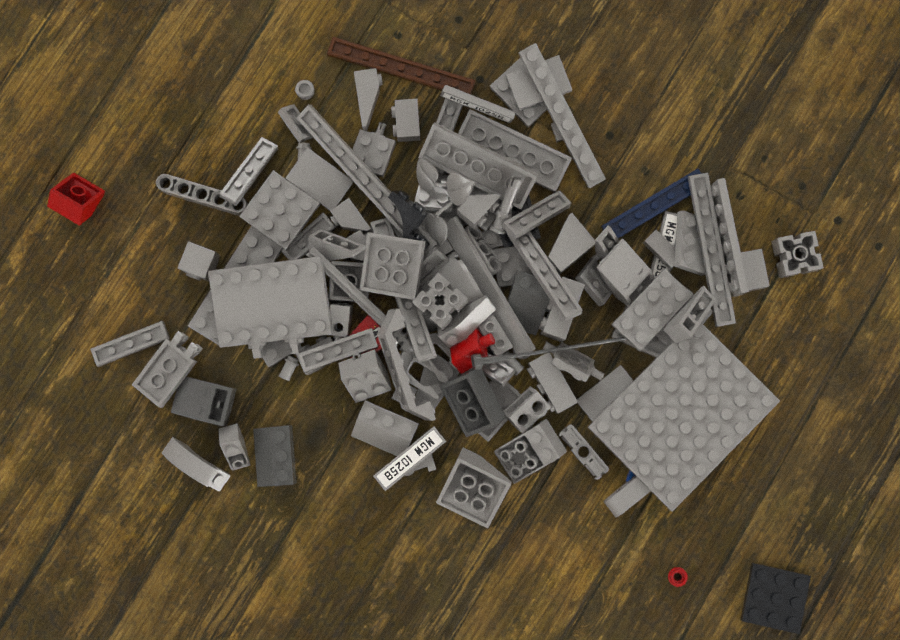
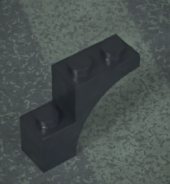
(411, 214)

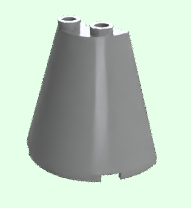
(459, 278)

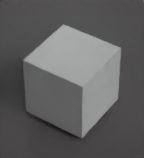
(198, 261)

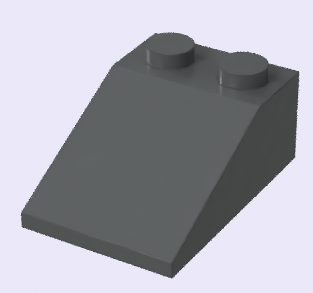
(528, 301)

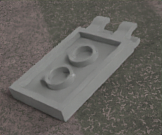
(167, 369)

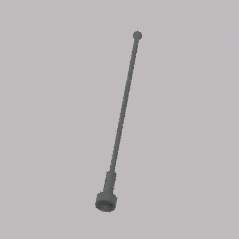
(478, 361)

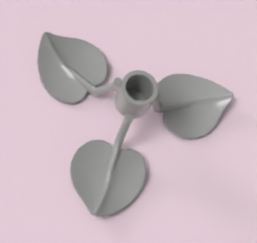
(458, 190)

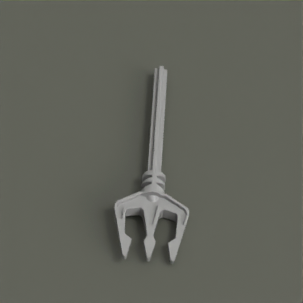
(378, 316)

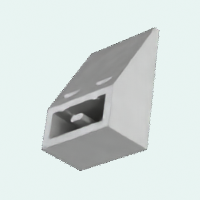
(625, 272)
(530, 451)

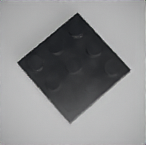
(775, 598)

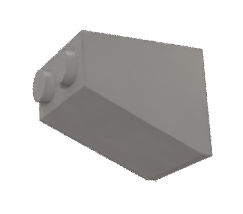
(570, 244)

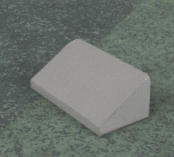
(661, 248)

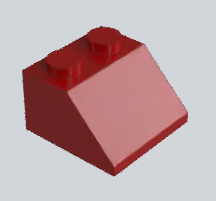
(75, 198)

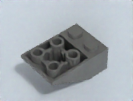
(204, 401)

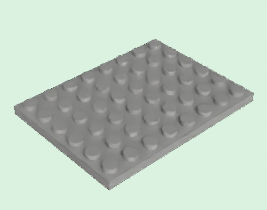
(683, 416)

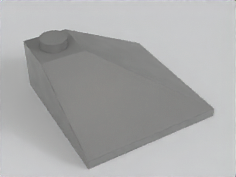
(474, 488)

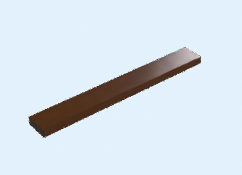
(397, 66)

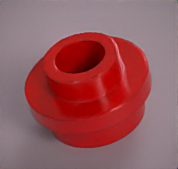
(683, 576)

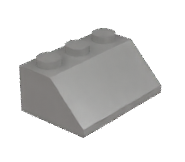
(384, 429)

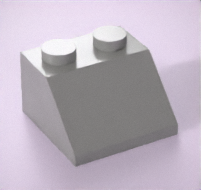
(353, 273)

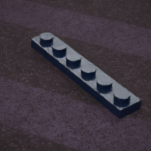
(651, 207)

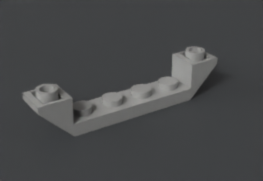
(394, 321)

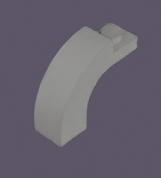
(195, 466)

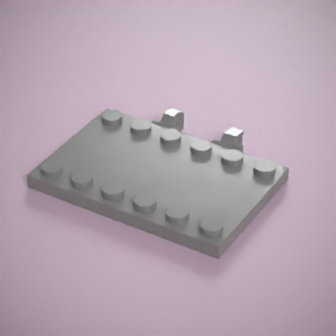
(271, 303)

